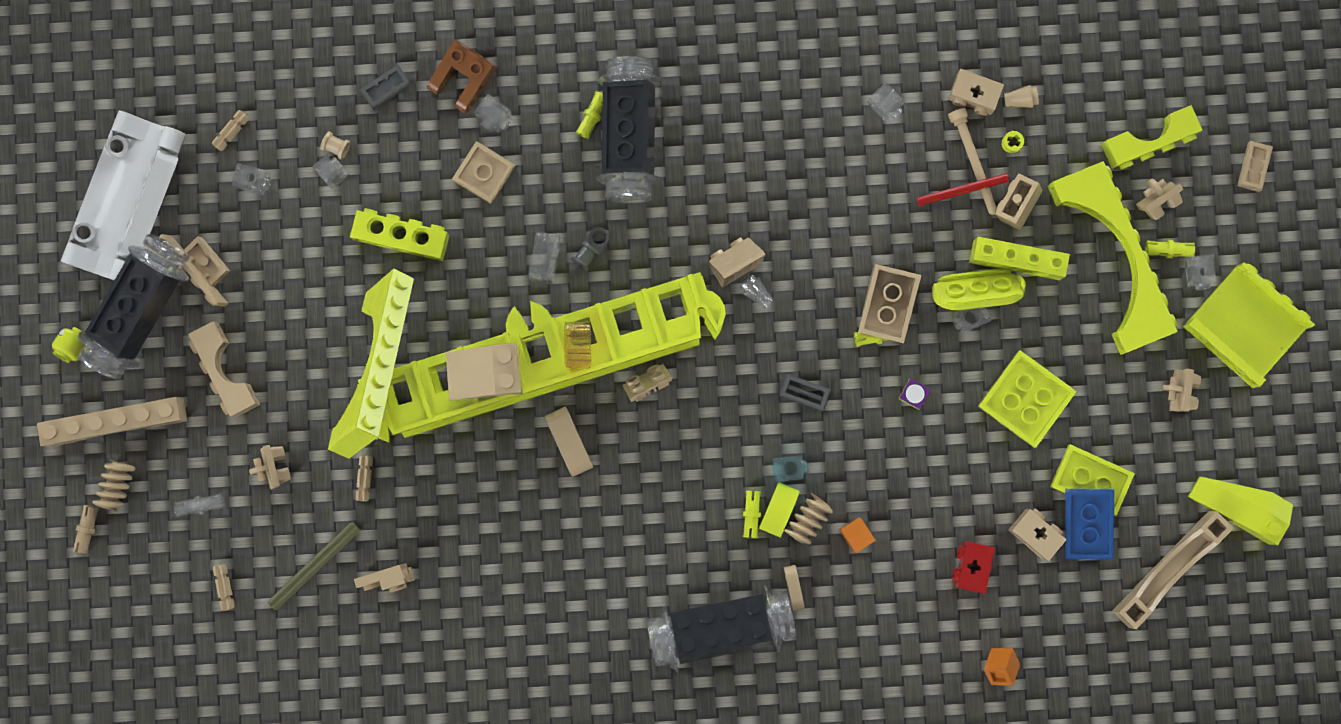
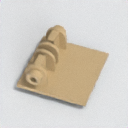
(639, 385)

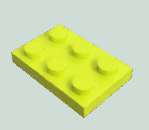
(1087, 471)

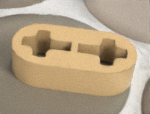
(794, 588)

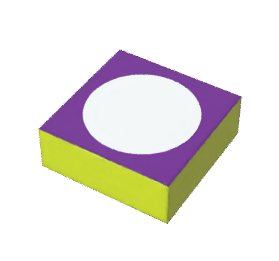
(914, 394)

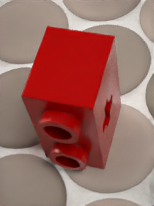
(982, 557)

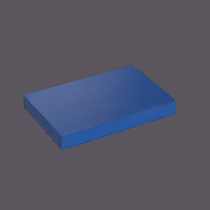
(1089, 523)

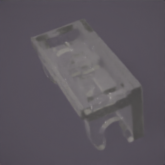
(544, 257)

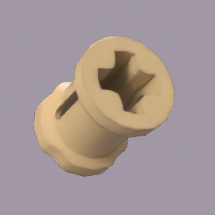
(335, 145)

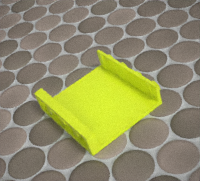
(1248, 324)

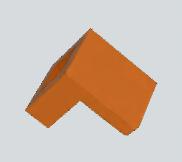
(857, 535)
(1002, 666)

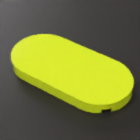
(978, 289)

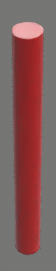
(963, 189)

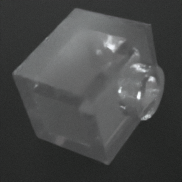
(493, 114)

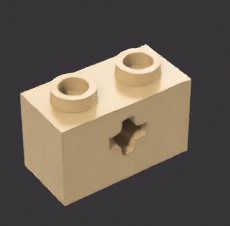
(987, 92)
(1024, 529)

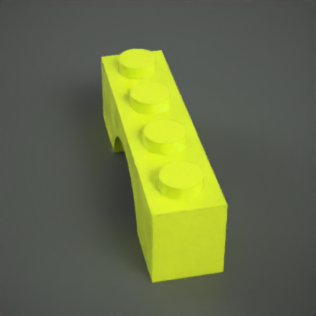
(1126, 148)

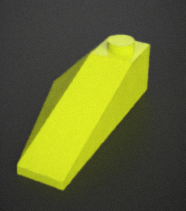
(1249, 508)

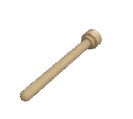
(959, 119)

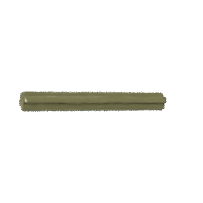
(313, 566)

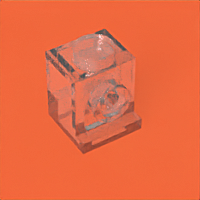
(331, 171)
(242, 176)
(1193, 274)

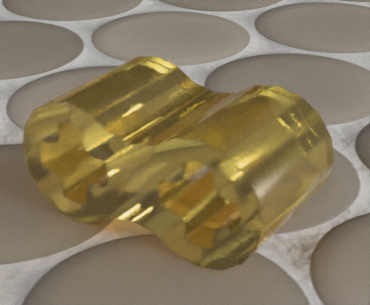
(577, 345)

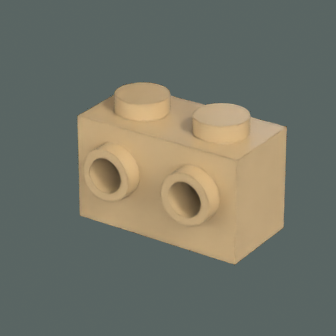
(1018, 201)

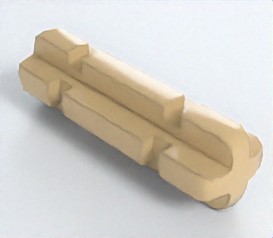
(230, 130)
(364, 478)
(223, 587)

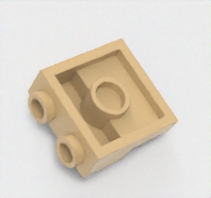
(391, 578)

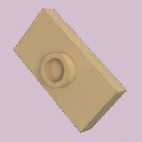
(1255, 166)

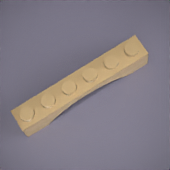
(111, 421)
(1151, 589)

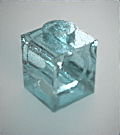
(778, 468)

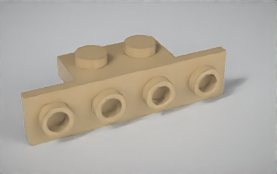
(204, 268)

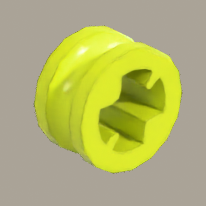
(1010, 135)

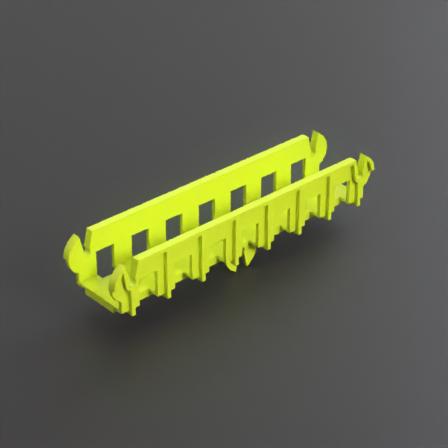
(611, 353)

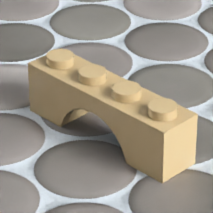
(210, 344)

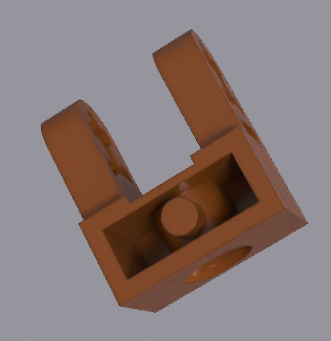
(470, 64)

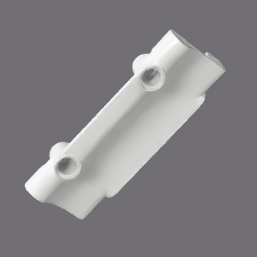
(123, 194)

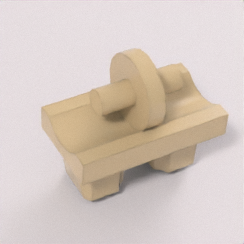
(1158, 194)
(1181, 389)
(274, 476)

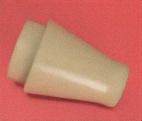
(1022, 97)

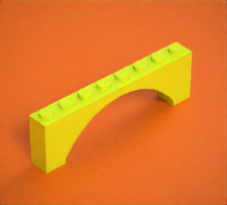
(1147, 312)
(363, 417)

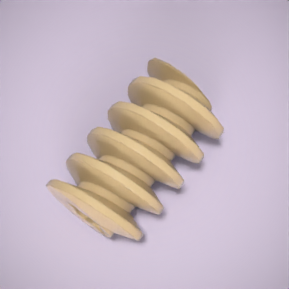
(114, 485)
(809, 520)

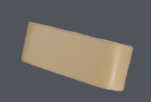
(568, 441)

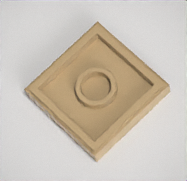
(483, 172)

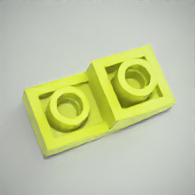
(779, 509)

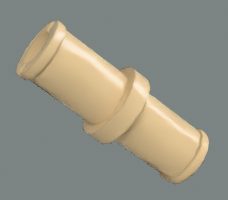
(85, 529)

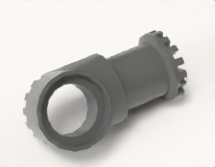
(590, 249)

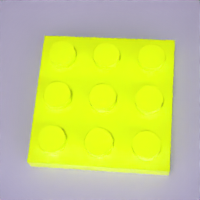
(1027, 399)

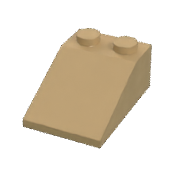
(736, 261)
(889, 303)
(484, 372)

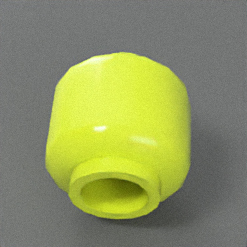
(67, 345)

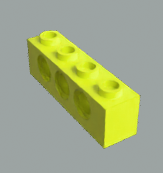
(363, 232)
(1019, 258)

